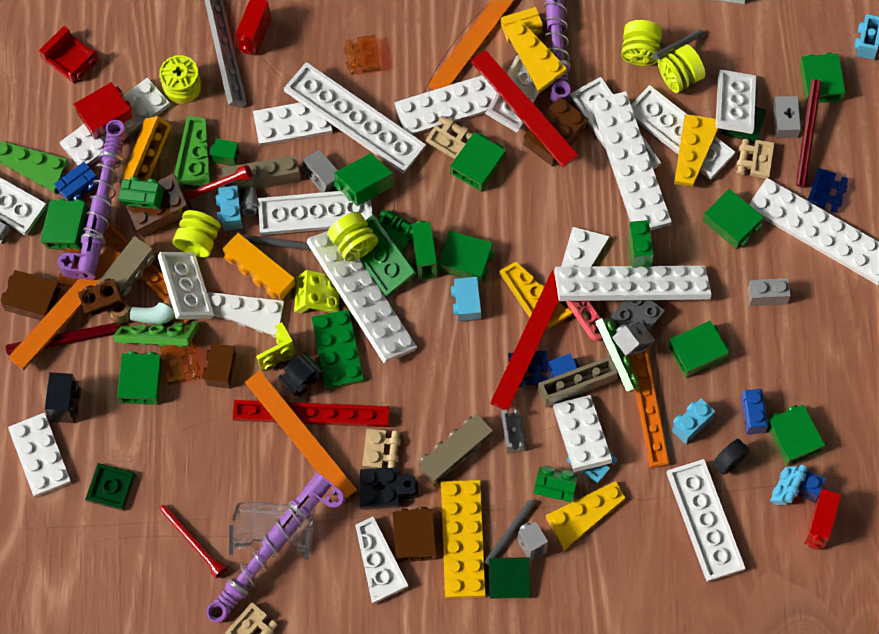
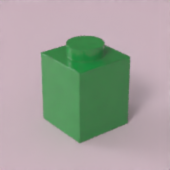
(225, 152)

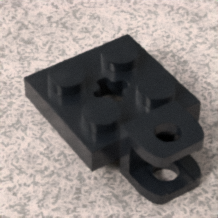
(395, 488)

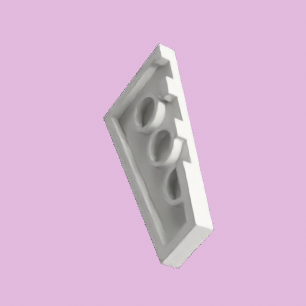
(380, 566)

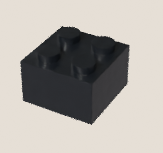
(62, 397)

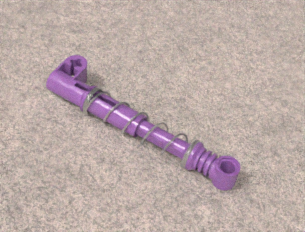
(556, 23)
(94, 238)
(274, 541)

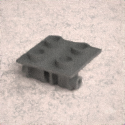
(638, 312)

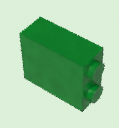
(828, 70)
(478, 161)
(363, 179)
(733, 219)
(65, 224)
(639, 244)
(424, 250)
(465, 256)
(698, 349)
(140, 378)
(795, 434)

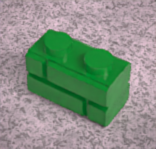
(141, 193)
(555, 483)

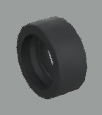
(730, 456)

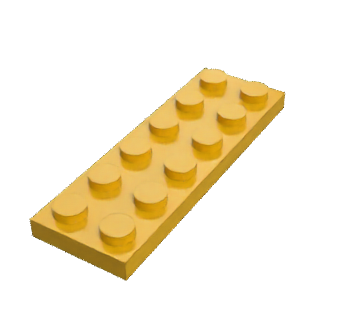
(462, 539)

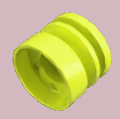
(640, 42)
(681, 68)
(180, 88)
(196, 233)
(352, 236)

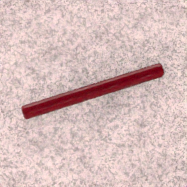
(808, 133)
(74, 336)

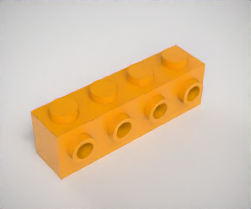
(146, 149)
(259, 267)

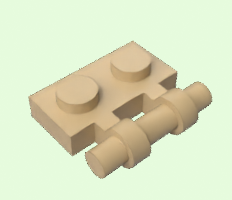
(444, 141)
(761, 160)
(374, 449)
(251, 620)

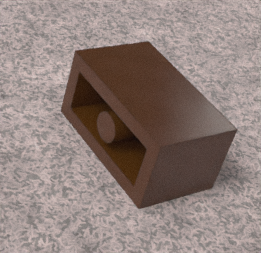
(220, 365)

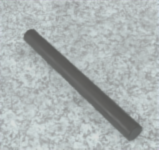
(686, 40)
(277, 242)
(510, 531)

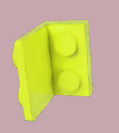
(315, 292)
(282, 352)

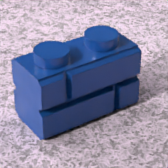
(77, 183)
(754, 411)

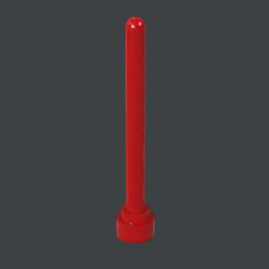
(243, 173)
(216, 568)

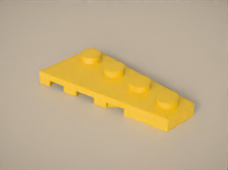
(579, 516)

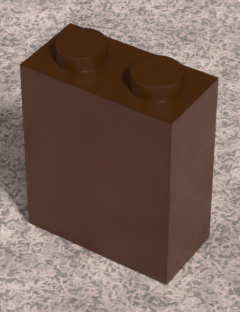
(30, 295)
(414, 535)

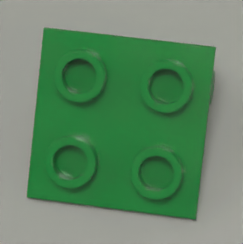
(397, 227)

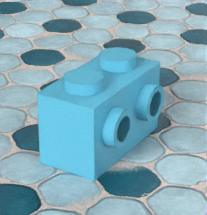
(869, 38)
(230, 208)
(467, 299)
(693, 421)

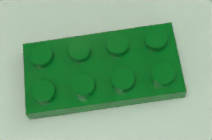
(386, 260)
(337, 349)

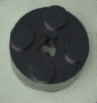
(300, 374)

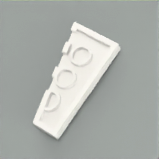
(583, 248)
(248, 311)

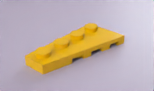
(535, 56)
(694, 145)
(528, 292)

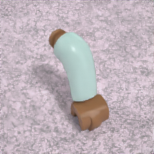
(160, 314)

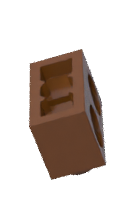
(101, 302)

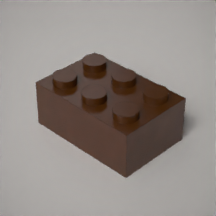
(566, 120)
(172, 208)

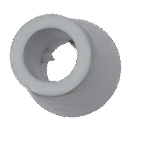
(249, 202)

